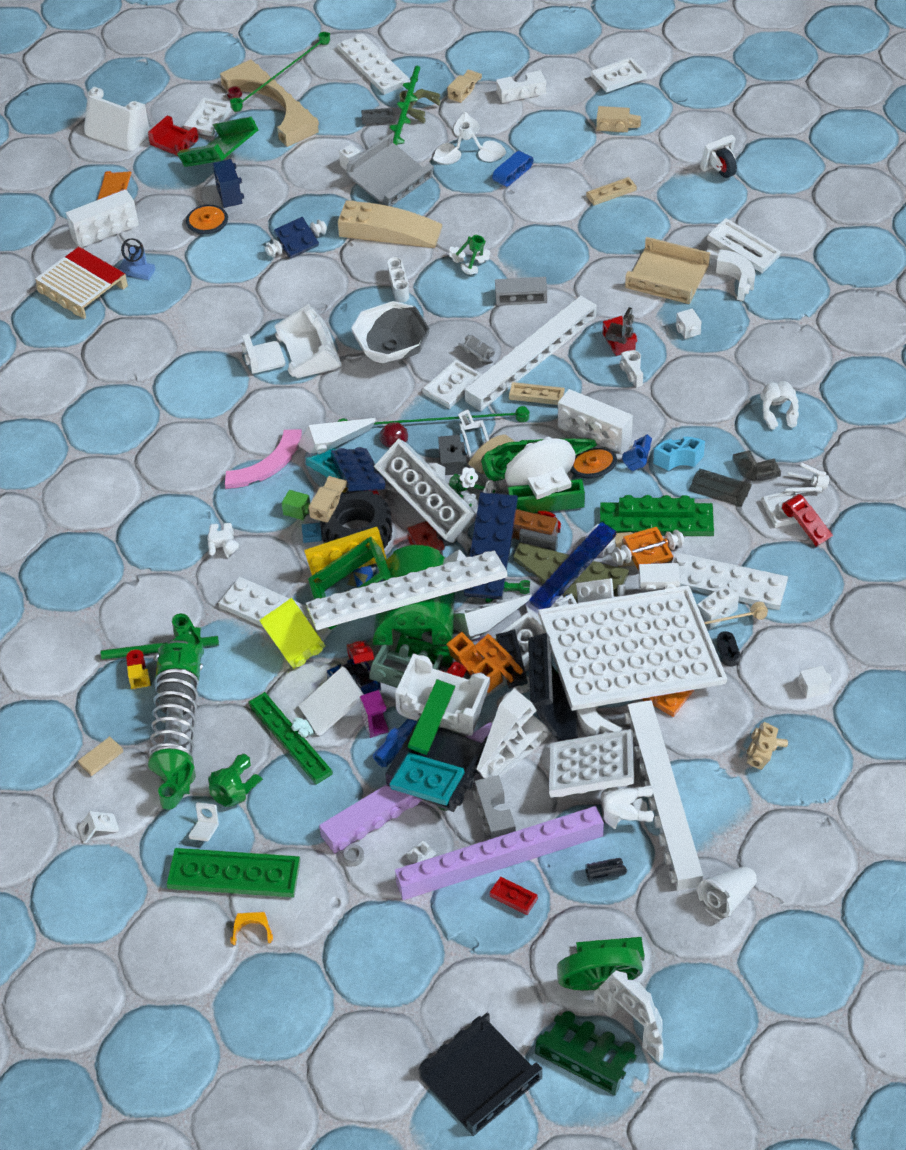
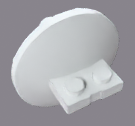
(542, 467)

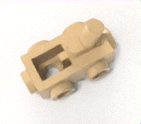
(763, 745)

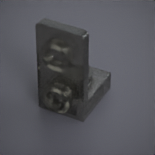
(621, 333)

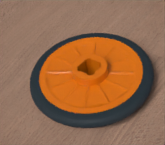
(207, 219)
(594, 463)

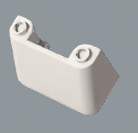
(115, 124)
(308, 343)
(463, 707)

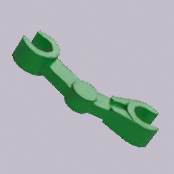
(516, 587)

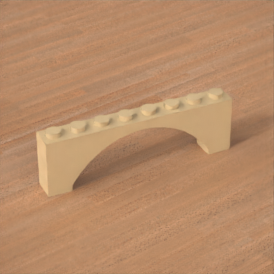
(298, 121)

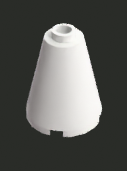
(726, 891)

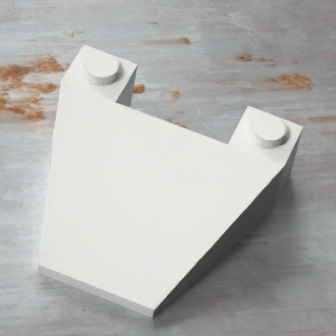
(512, 735)

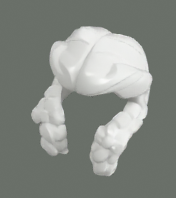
(777, 394)

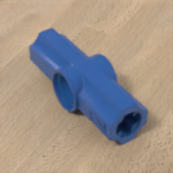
(393, 743)

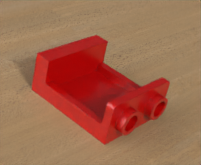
(171, 137)

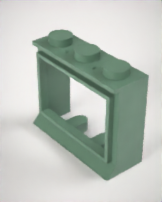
(390, 675)

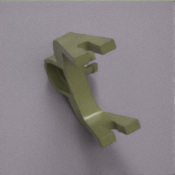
(418, 114)

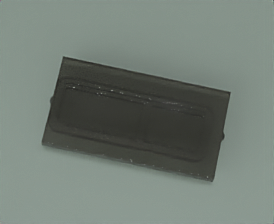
(720, 487)

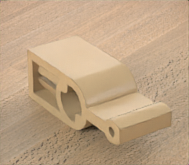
(463, 85)
(327, 499)

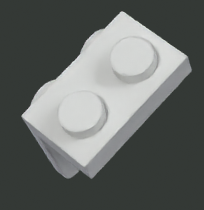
(262, 356)

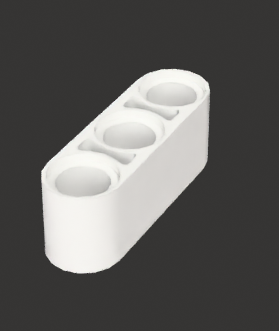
(398, 279)

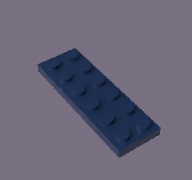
(493, 533)

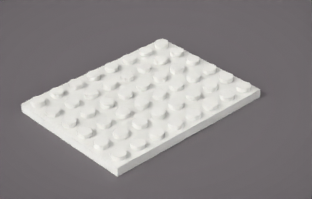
(631, 647)

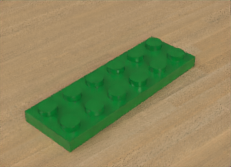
(234, 872)

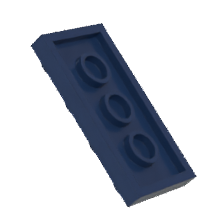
(357, 469)

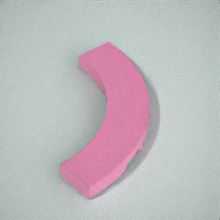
(270, 465)

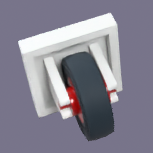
(720, 156)

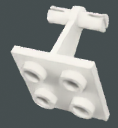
(597, 590)

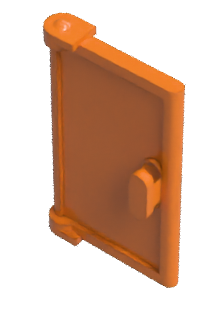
(114, 183)

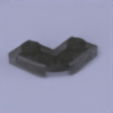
(755, 471)

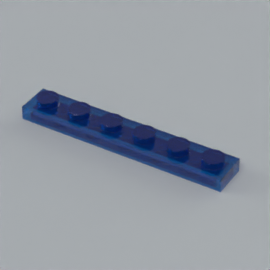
(573, 567)

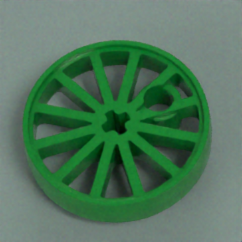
(593, 967)

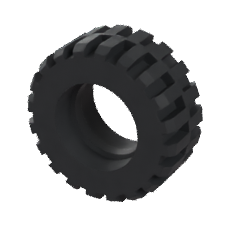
(358, 506)

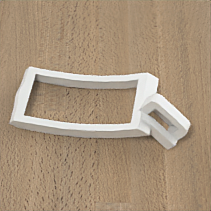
(465, 424)

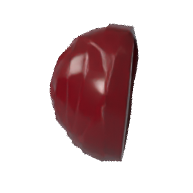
(391, 433)

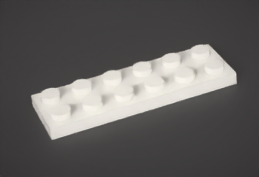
(373, 63)
(750, 584)
(255, 602)

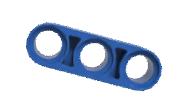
(512, 168)

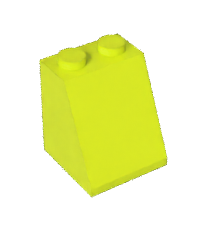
(292, 633)

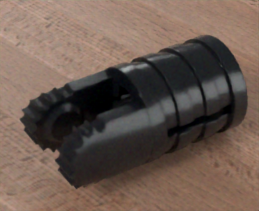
(605, 870)

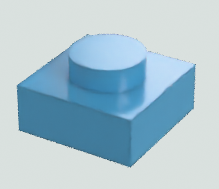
(311, 532)

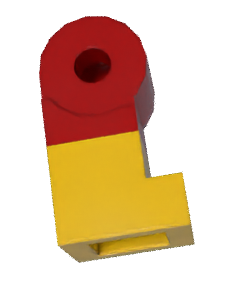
(137, 673)

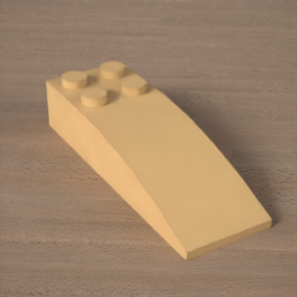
(387, 225)

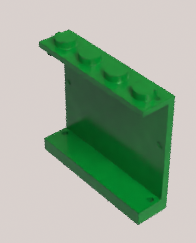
(231, 136)

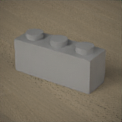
(521, 291)

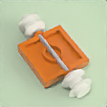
(648, 547)

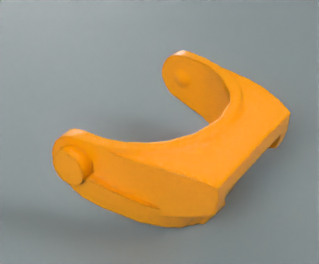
(246, 918)

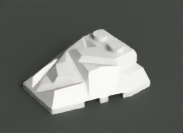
(632, 996)

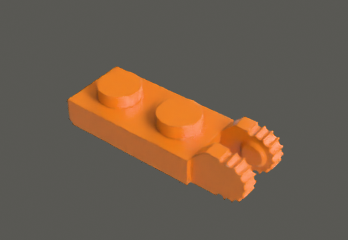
(491, 649)

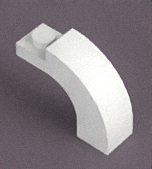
(738, 267)
(593, 724)

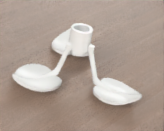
(466, 128)

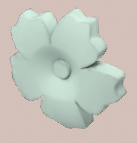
(302, 726)

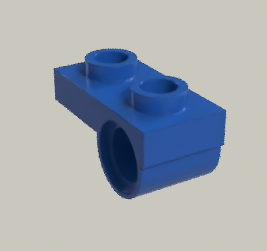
(637, 456)

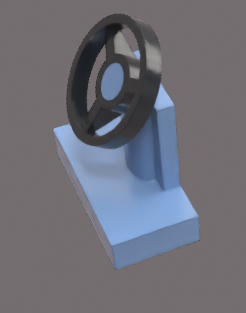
(137, 264)

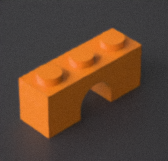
(465, 653)

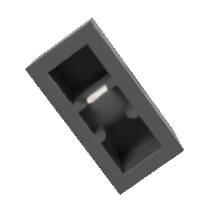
(451, 454)

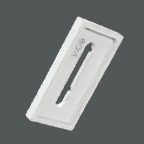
(727, 228)

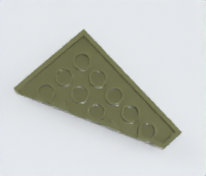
(545, 562)

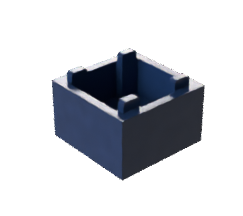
(228, 183)

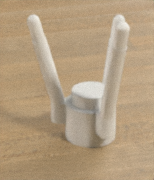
(819, 481)

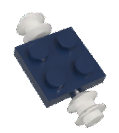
(296, 238)

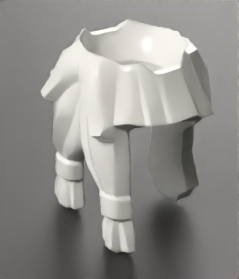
(621, 805)

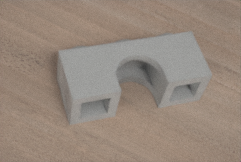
(489, 794)

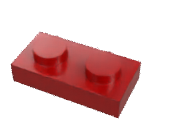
(513, 895)

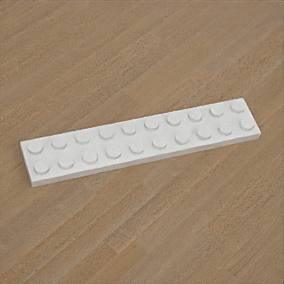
(405, 590)

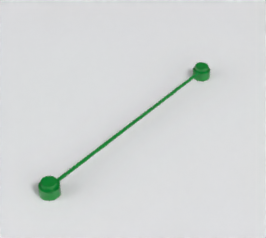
(237, 103)
(521, 415)

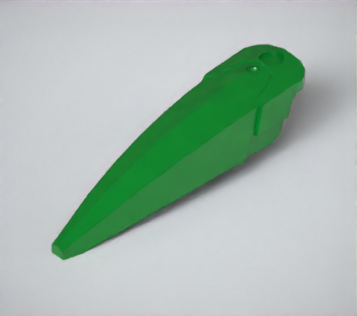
(495, 461)

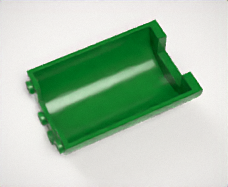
(427, 614)

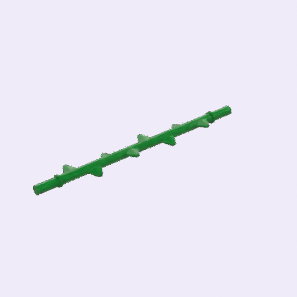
(403, 119)

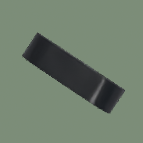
(724, 649)

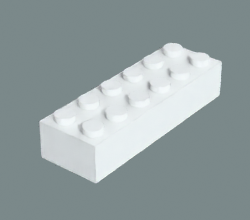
(426, 491)

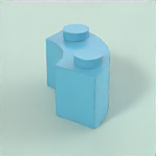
(679, 452)

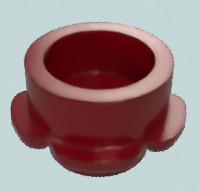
(234, 92)

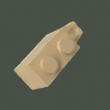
(616, 119)

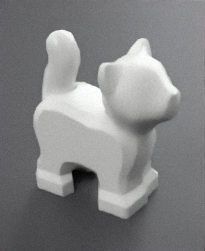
(221, 539)

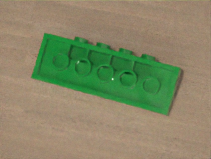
(664, 513)

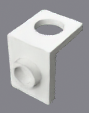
(97, 821)
(206, 825)

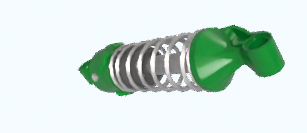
(176, 685)

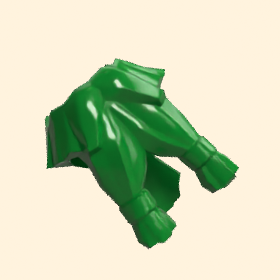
(226, 783)

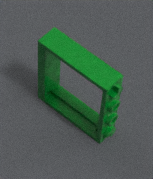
(348, 563)

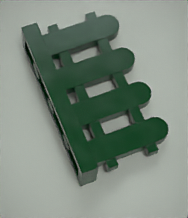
(581, 1063)

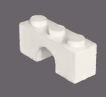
(510, 90)

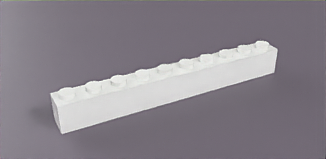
(530, 353)
(665, 799)

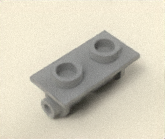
(483, 352)

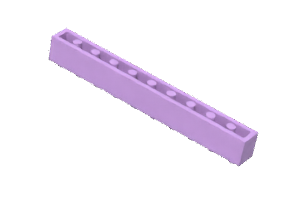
(373, 811)
(499, 853)

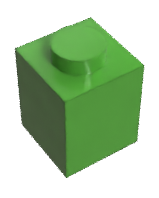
(296, 505)

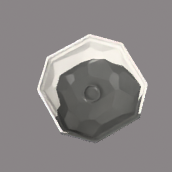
(390, 332)

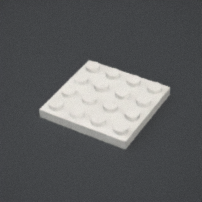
(591, 763)

